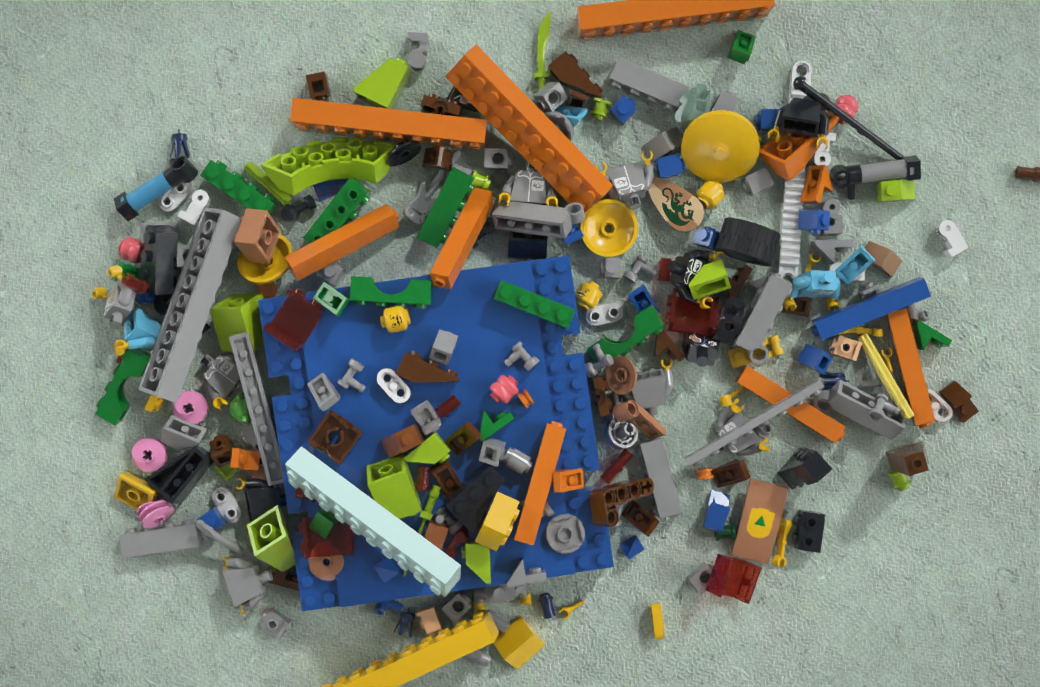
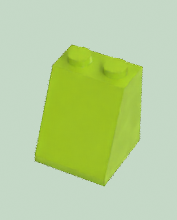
(384, 84)
(238, 315)
(394, 486)
(272, 539)

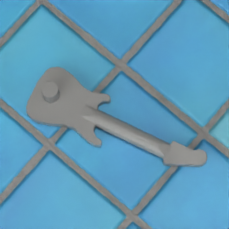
(419, 207)
(236, 551)

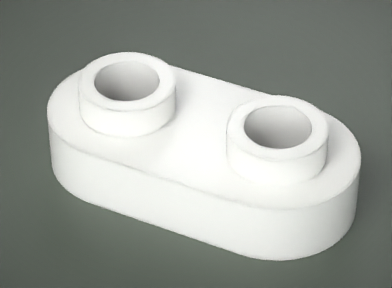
(176, 197)
(604, 314)
(393, 385)
(938, 403)
(227, 504)

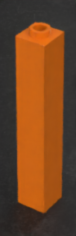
(462, 238)
(342, 241)
(910, 367)
(803, 413)
(540, 483)

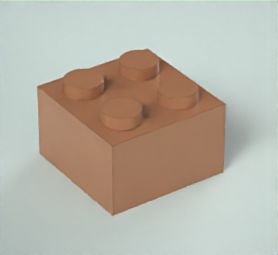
(257, 236)

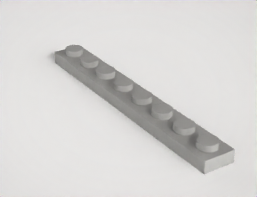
(257, 406)
(761, 419)

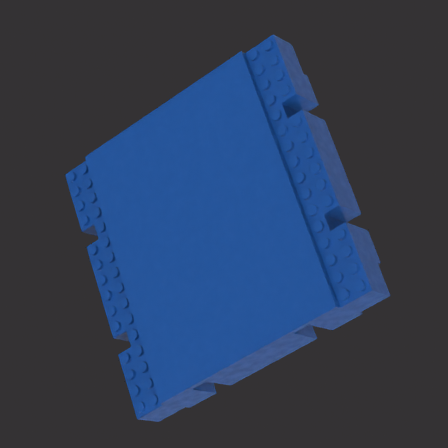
(485, 339)

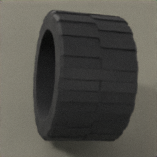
(748, 241)

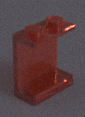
(690, 317)
(295, 319)
(338, 542)
(733, 578)

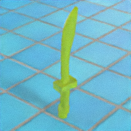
(543, 35)
(426, 514)

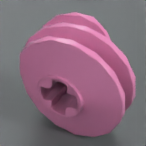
(199, 404)
(141, 451)
(154, 513)

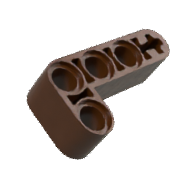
(606, 498)

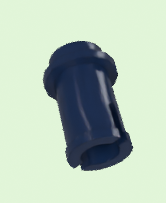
(547, 605)

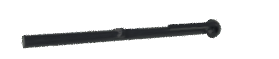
(799, 83)

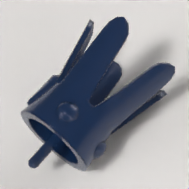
(178, 139)
(832, 379)
(404, 618)

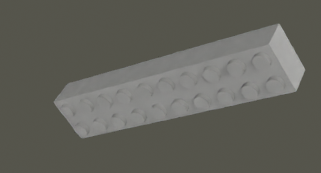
(190, 304)

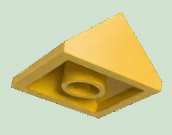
(134, 490)
(518, 643)

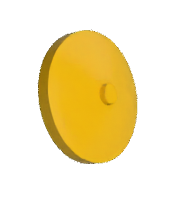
(720, 146)

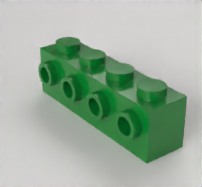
(237, 189)
(445, 208)
(340, 210)

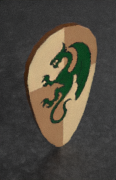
(676, 205)

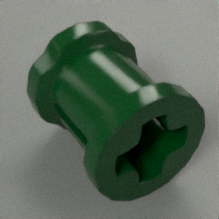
(727, 532)

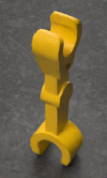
(859, 330)
(779, 559)

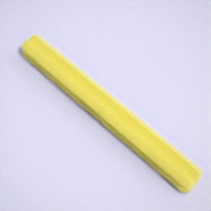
(885, 376)

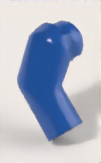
(146, 298)
(384, 606)

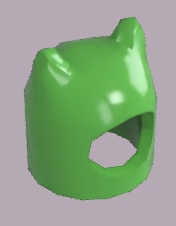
(238, 409)

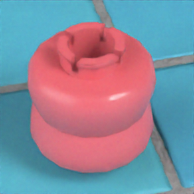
(848, 104)
(131, 249)
(504, 389)

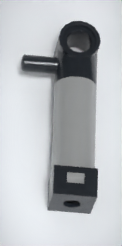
(907, 168)

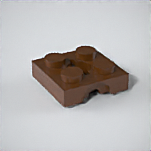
(434, 105)
(602, 402)
(349, 436)

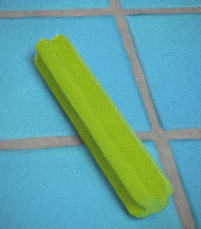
(267, 183)

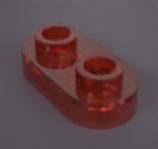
(460, 538)

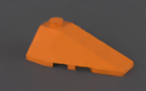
(792, 151)

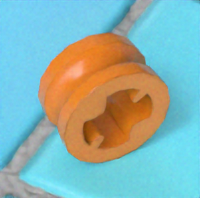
(526, 398)
(704, 473)

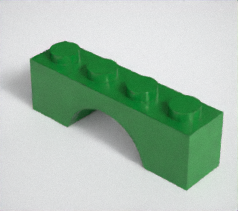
(365, 290)
(534, 304)
(646, 322)
(114, 404)

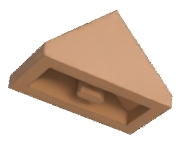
(885, 259)

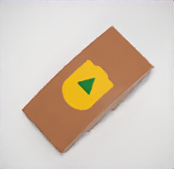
(759, 521)

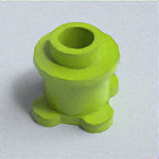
(600, 109)
(480, 181)
(900, 480)

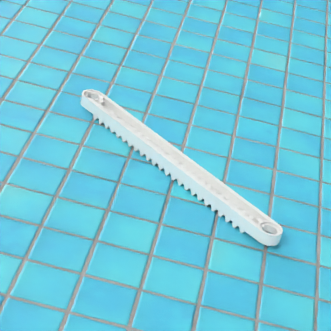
(792, 191)

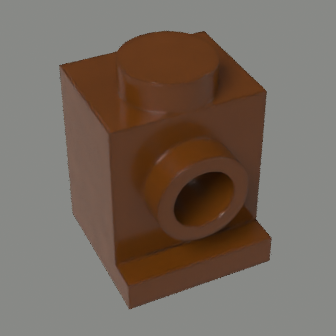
(316, 80)
(219, 447)

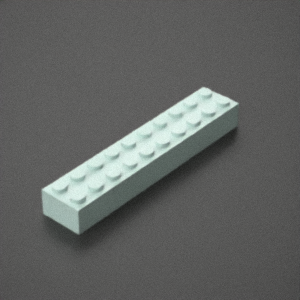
(373, 522)

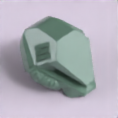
(693, 104)

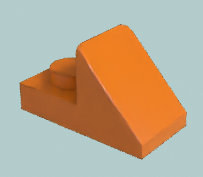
(816, 184)
(245, 459)
(568, 480)

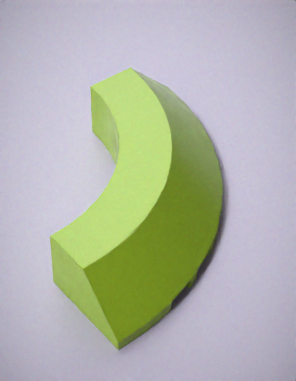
(328, 161)

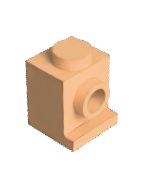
(853, 347)
(429, 619)

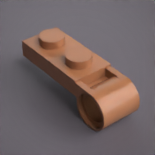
(639, 418)

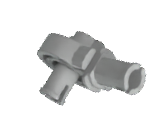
(617, 431)

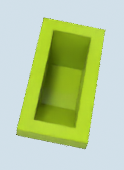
(895, 191)
(709, 280)
(430, 451)
(478, 559)

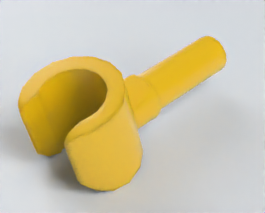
(811, 262)
(887, 358)
(725, 400)
(571, 608)

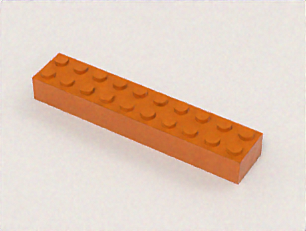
(646, 15)
(389, 123)
(528, 129)

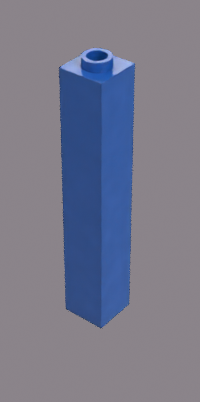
(870, 308)

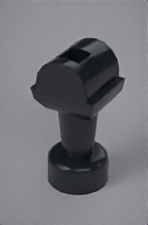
(292, 212)
(488, 228)

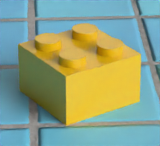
(498, 522)

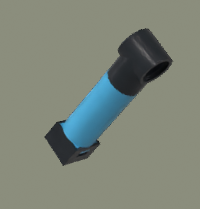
(179, 171)

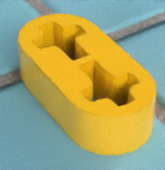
(657, 621)

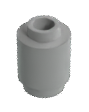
(517, 461)

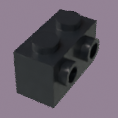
(527, 245)
(808, 530)

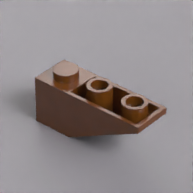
(572, 76)
(419, 370)

